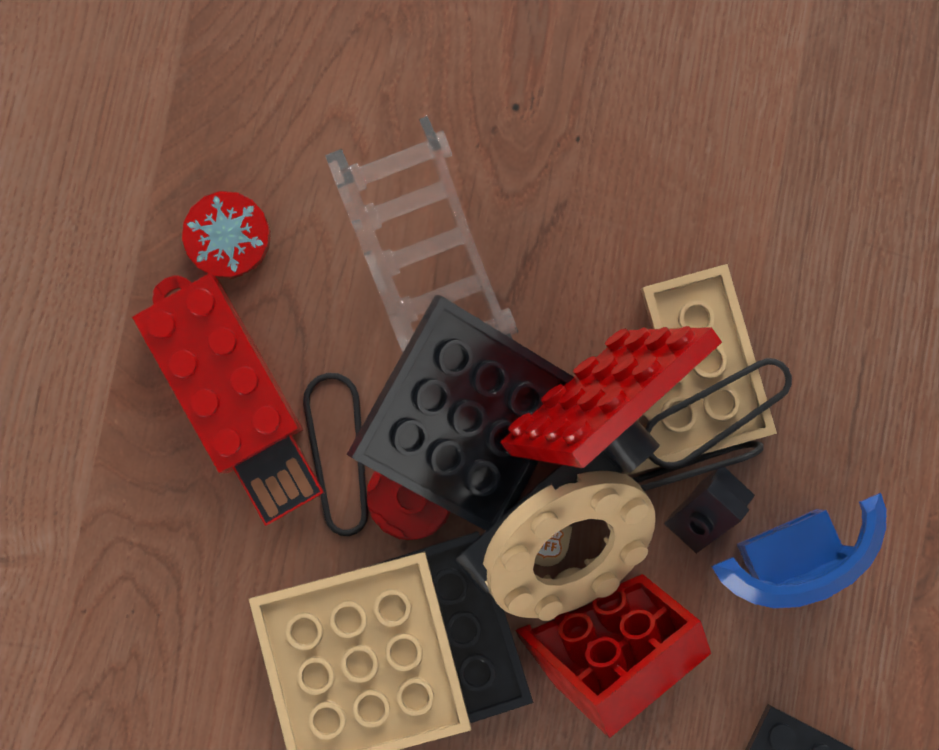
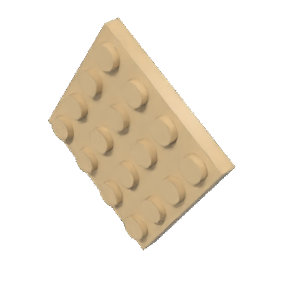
(361, 660)

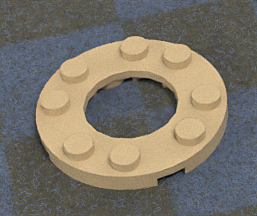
(521, 536)

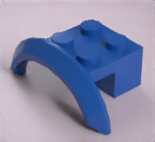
(804, 559)

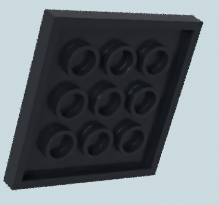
(449, 411)
(477, 635)

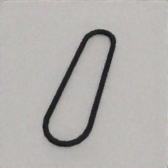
(767, 361)
(759, 447)
(361, 467)

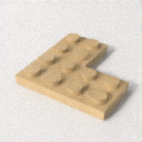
(699, 302)

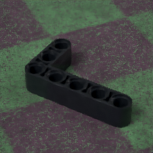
(620, 456)

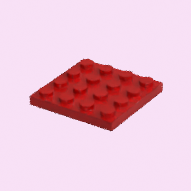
(608, 394)

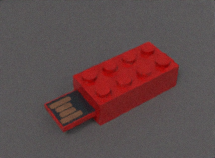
(228, 392)

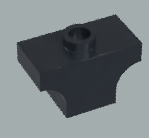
(710, 510)

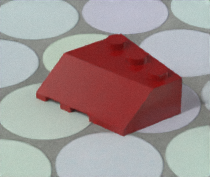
(618, 651)

